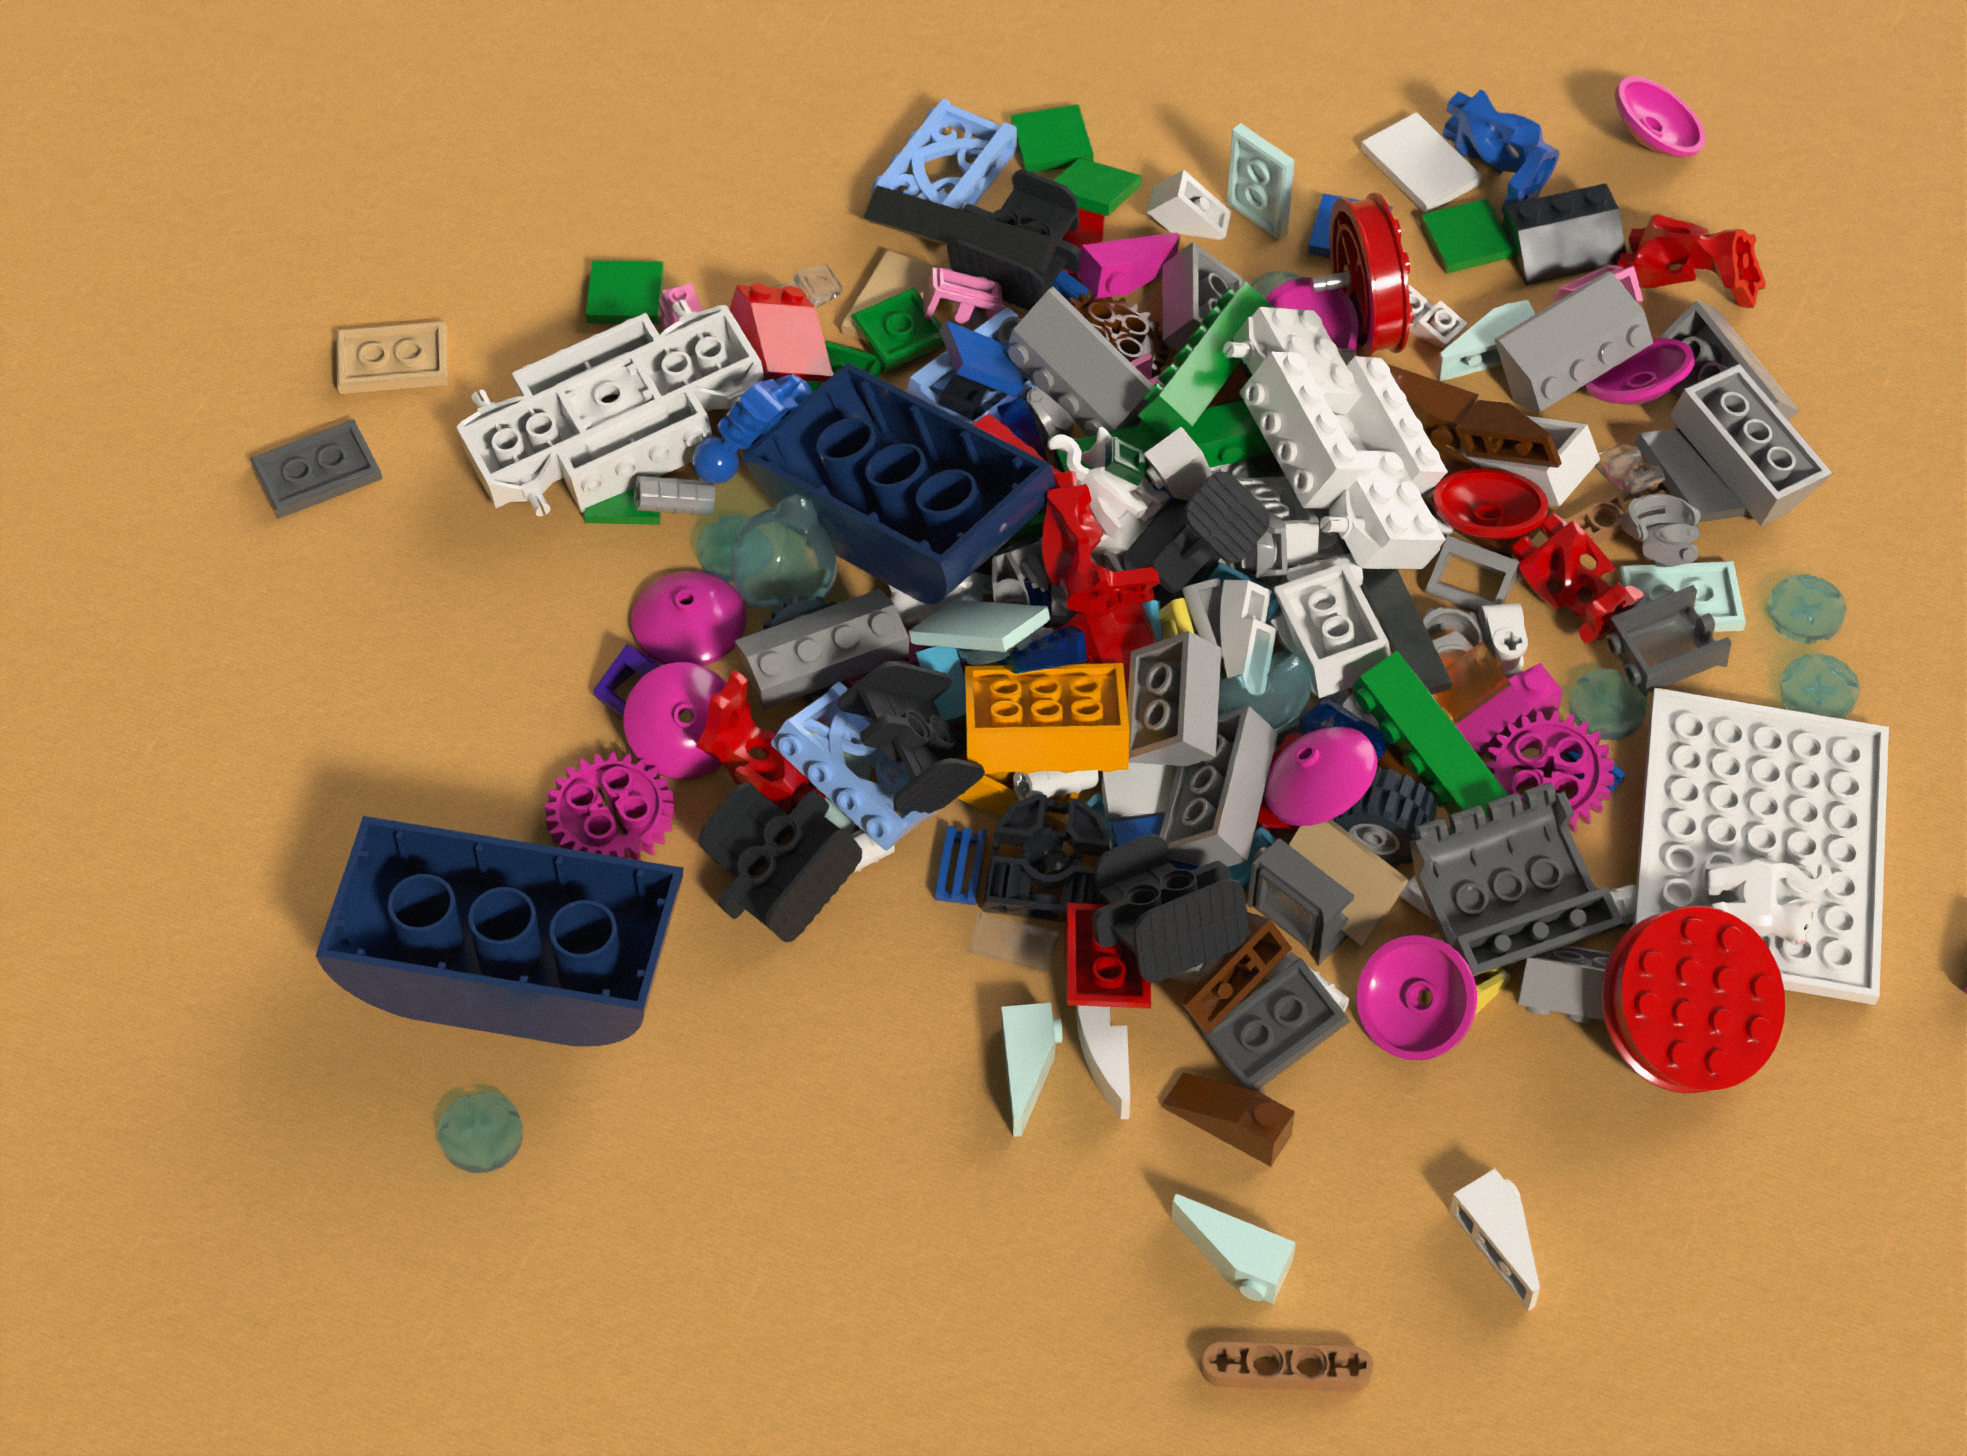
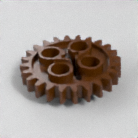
(1124, 328)

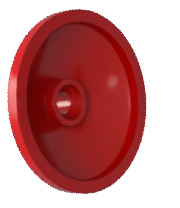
(1490, 503)

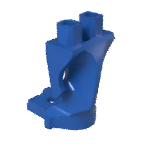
(1486, 135)

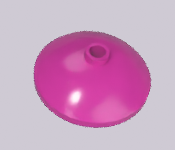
(1658, 118)
(1332, 306)
(1645, 375)
(690, 632)
(654, 725)
(1320, 776)
(1393, 1004)

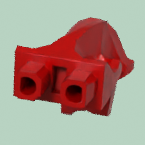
(1673, 249)
(1067, 543)
(1560, 561)
(733, 734)

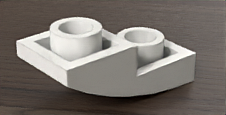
(1433, 323)

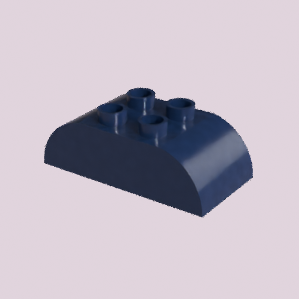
(900, 482)
(498, 933)

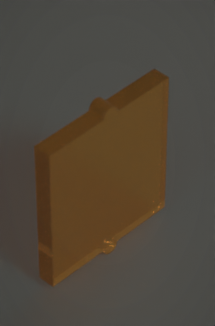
(1475, 681)

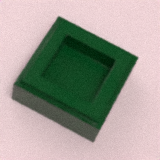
(1125, 461)

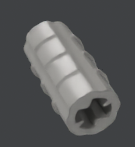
(674, 495)

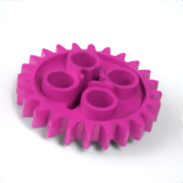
(1554, 740)
(642, 795)

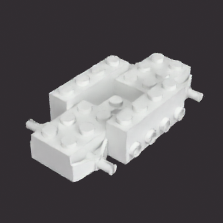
(1342, 437)
(600, 448)

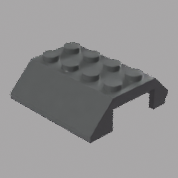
(1509, 880)

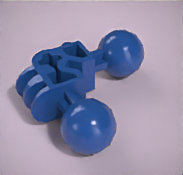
(745, 423)

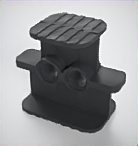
(1035, 206)
(1194, 534)
(912, 731)
(798, 874)
(1164, 912)

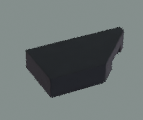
(963, 395)

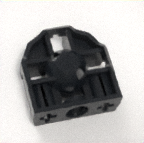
(1041, 848)

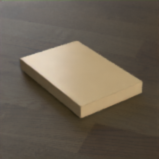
(890, 278)
(392, 357)
(1356, 869)

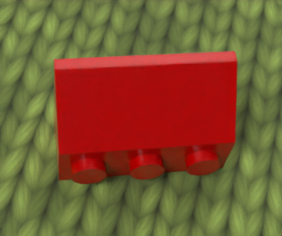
(1114, 635)

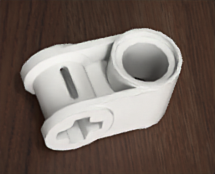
(1505, 635)

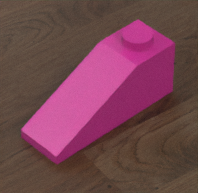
(1125, 264)
(1529, 693)

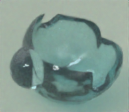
(783, 555)
(1285, 692)

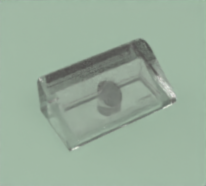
(1013, 941)

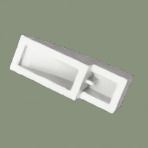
(1244, 634)
(1106, 1055)

